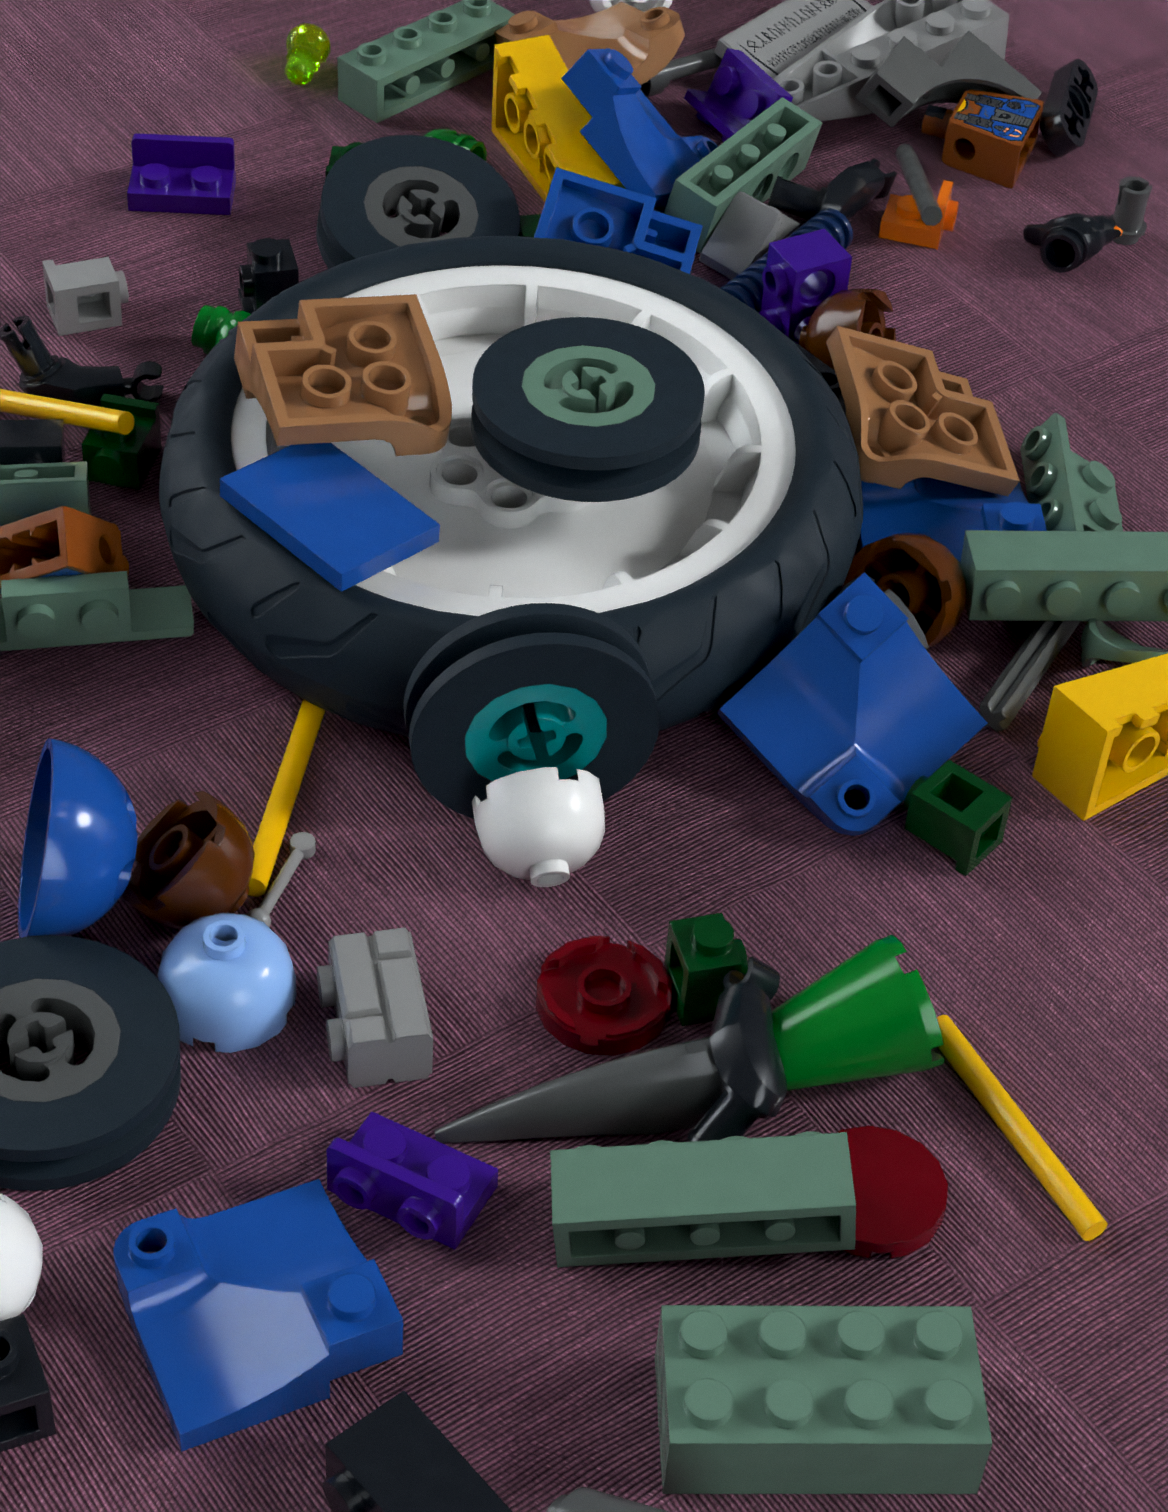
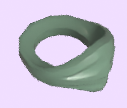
(1103, 643)

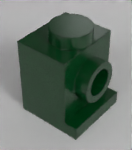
(120, 457)
(957, 814)
(697, 960)

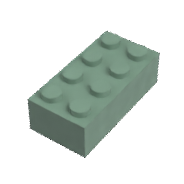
(820, 1400)

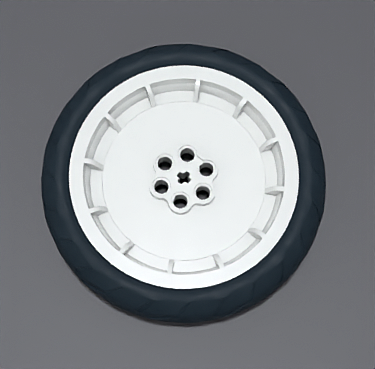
(697, 572)

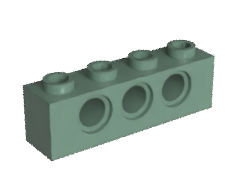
(748, 162)

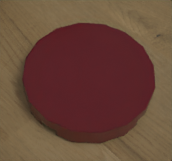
(603, 996)
(896, 1192)

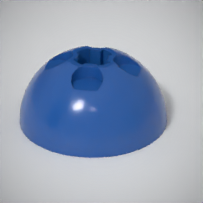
(75, 843)

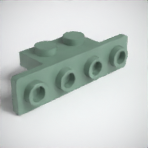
(1068, 487)
(89, 611)

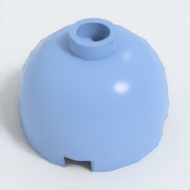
(228, 981)

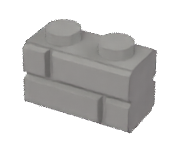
(378, 1008)

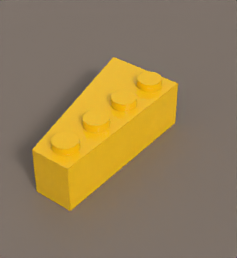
(540, 116)
(1105, 736)

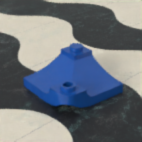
(628, 128)
(616, 219)
(943, 512)
(853, 710)
(252, 1309)

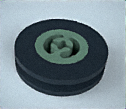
(587, 409)

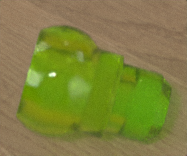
(306, 50)

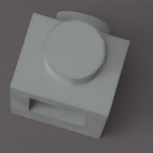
(84, 295)

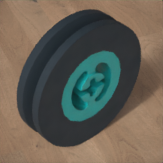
(565, 659)

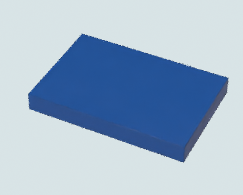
(329, 512)

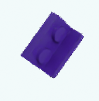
(736, 94)
(182, 174)
(410, 1179)

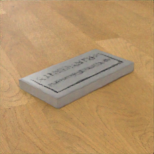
(790, 31)

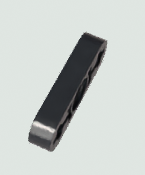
(1068, 108)

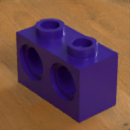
(800, 276)

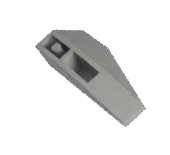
(838, 68)

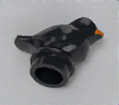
(1071, 239)

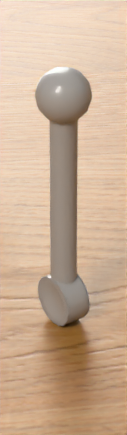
(301, 847)

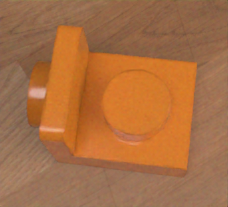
(904, 224)

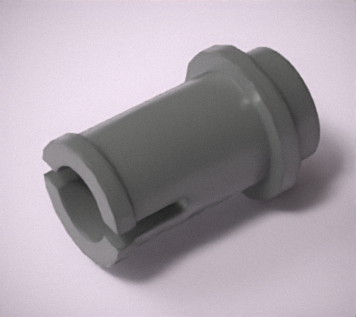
(1131, 209)

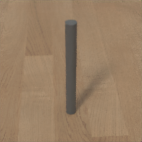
(918, 185)

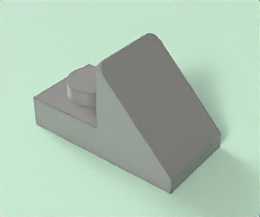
(744, 235)

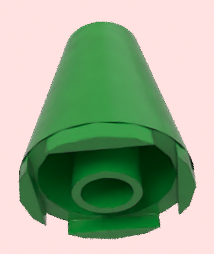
(858, 1022)

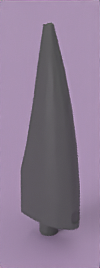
(626, 1096)

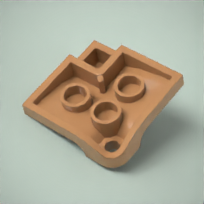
(644, 38)
(348, 374)
(916, 419)

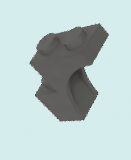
(912, 79)

